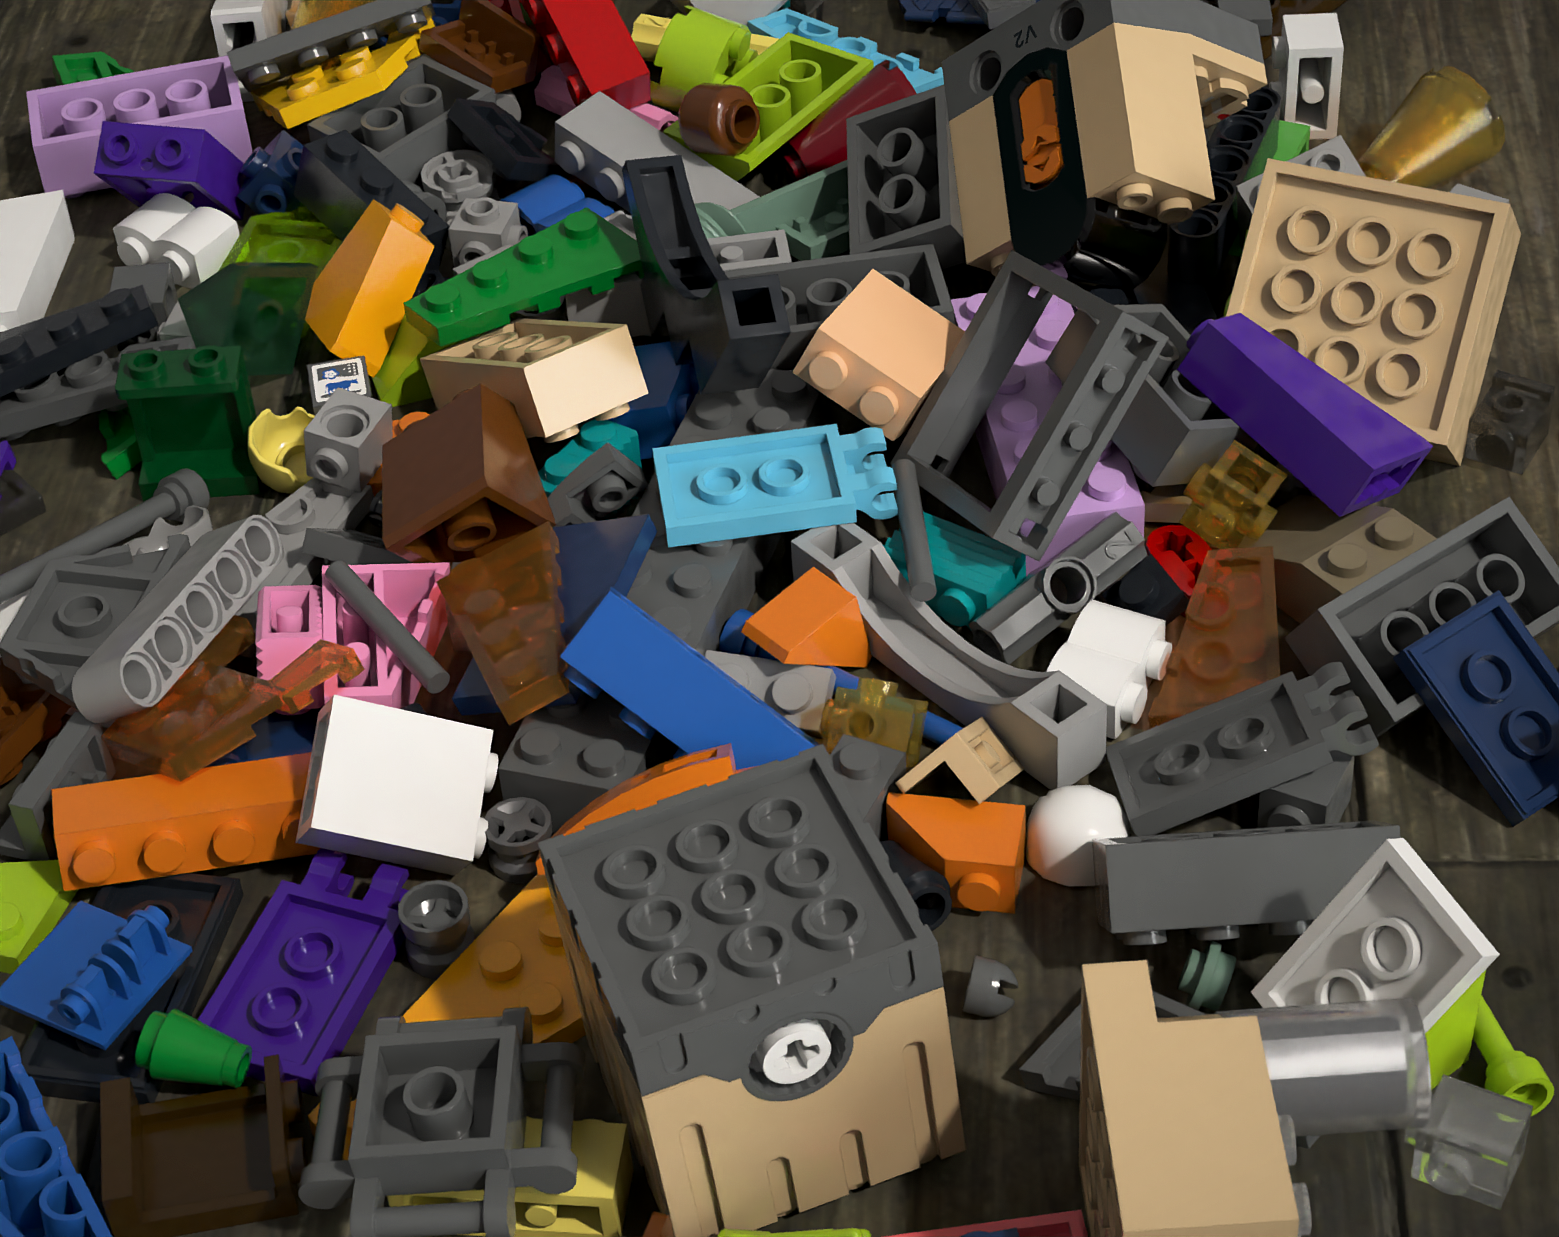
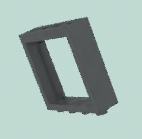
(1074, 426)

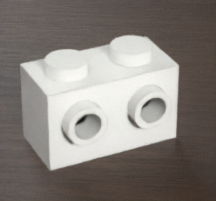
(1309, 71)

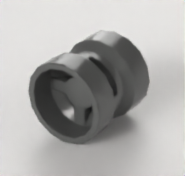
(435, 926)

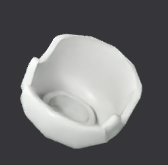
(1063, 831)

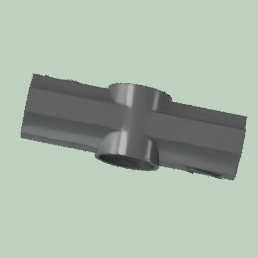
(1083, 567)

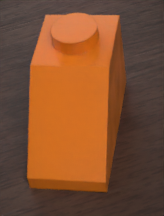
(967, 843)

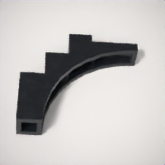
(712, 321)

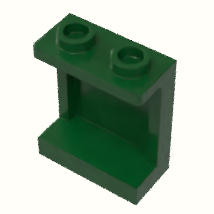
(191, 415)

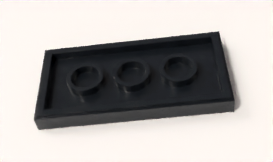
(199, 916)

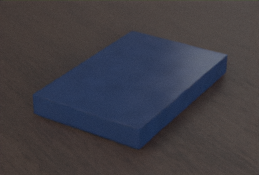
(1493, 701)

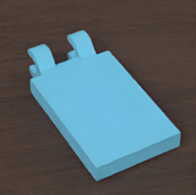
(772, 483)

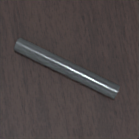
(913, 532)
(387, 627)

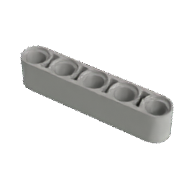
(176, 620)

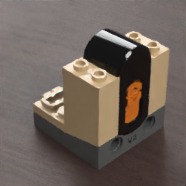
(1089, 130)

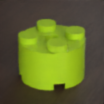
(696, 52)

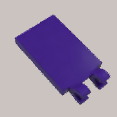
(310, 968)

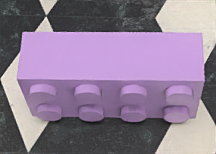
(186, 95)

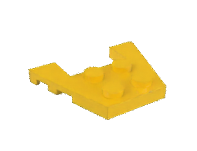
(357, 77)

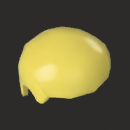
(278, 449)

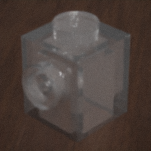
(1470, 1142)

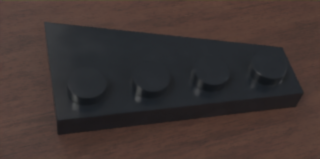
(72, 336)

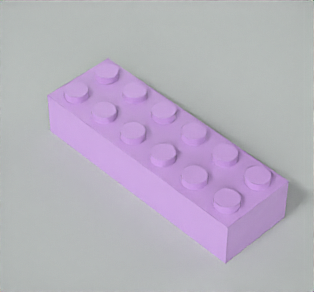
(1019, 412)

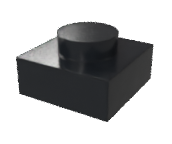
(1148, 592)

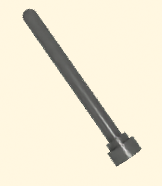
(169, 502)

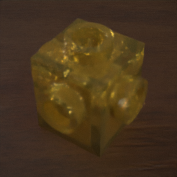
(1225, 509)
(896, 719)

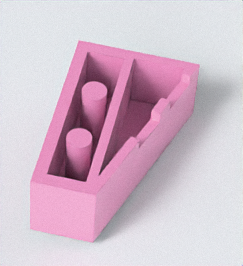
(417, 603)

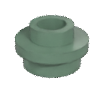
(1206, 976)

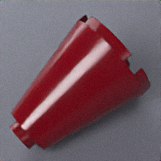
(825, 138)

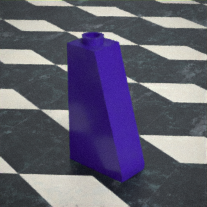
(1302, 414)

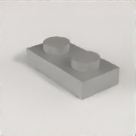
(790, 689)

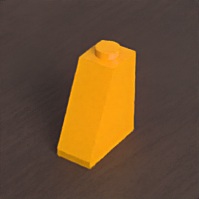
(364, 285)

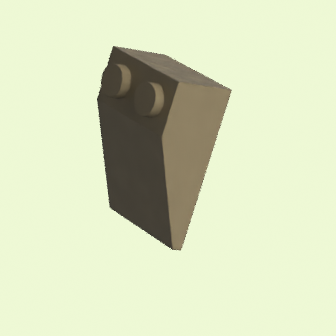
(1328, 554)

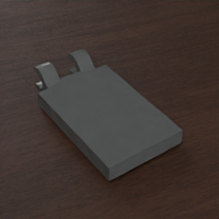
(1237, 748)

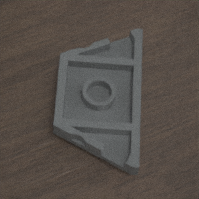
(77, 608)

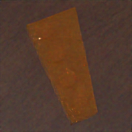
(513, 620)

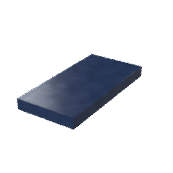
(590, 562)

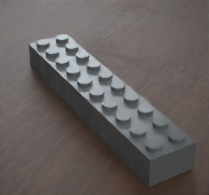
(584, 748)

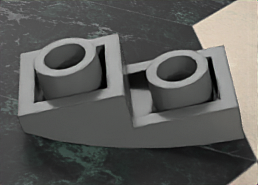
(596, 487)

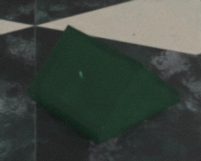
(254, 308)

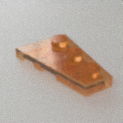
(1226, 636)

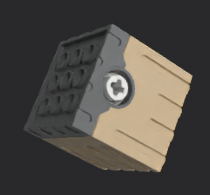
(757, 995)

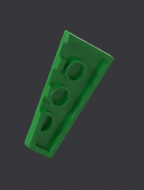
(526, 277)

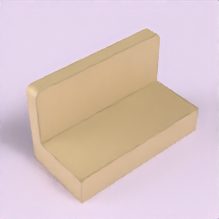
(975, 758)

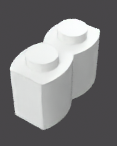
(178, 234)
(1115, 659)

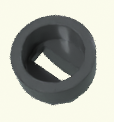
(983, 986)

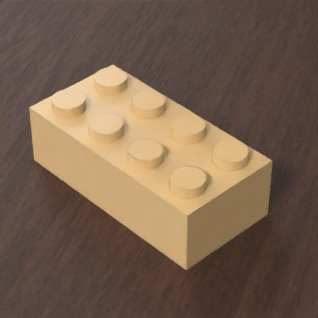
(547, 369)

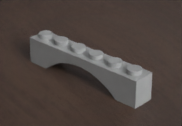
(1040, 716)

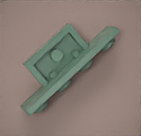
(810, 212)

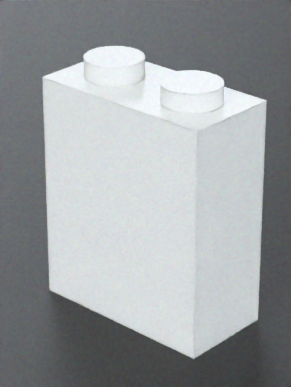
(397, 786)

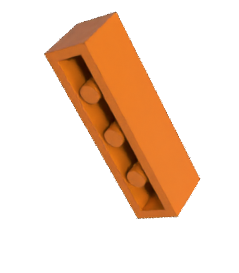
(175, 827)

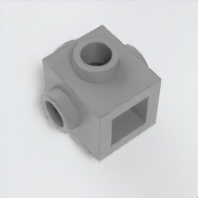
(482, 228)

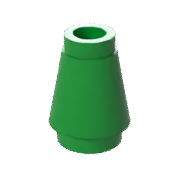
(190, 1051)

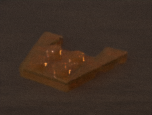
(214, 706)

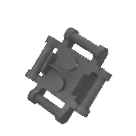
(442, 1115)

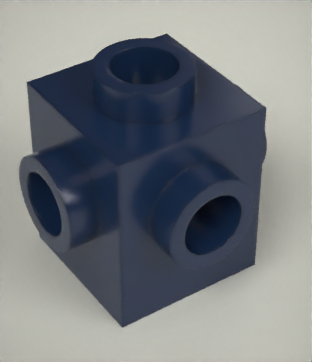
(272, 176)

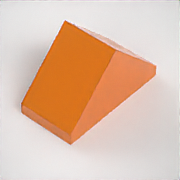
(812, 624)

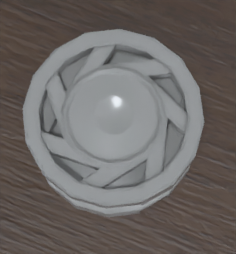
(459, 176)

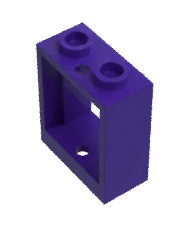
(169, 160)

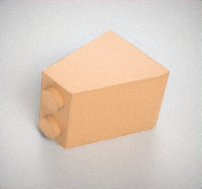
(880, 354)

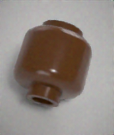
(718, 119)

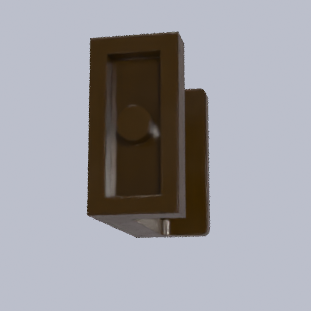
(201, 1157)

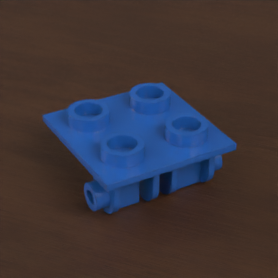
(95, 972)

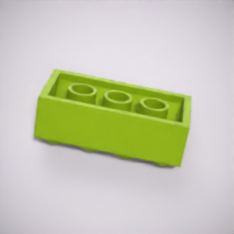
(790, 88)

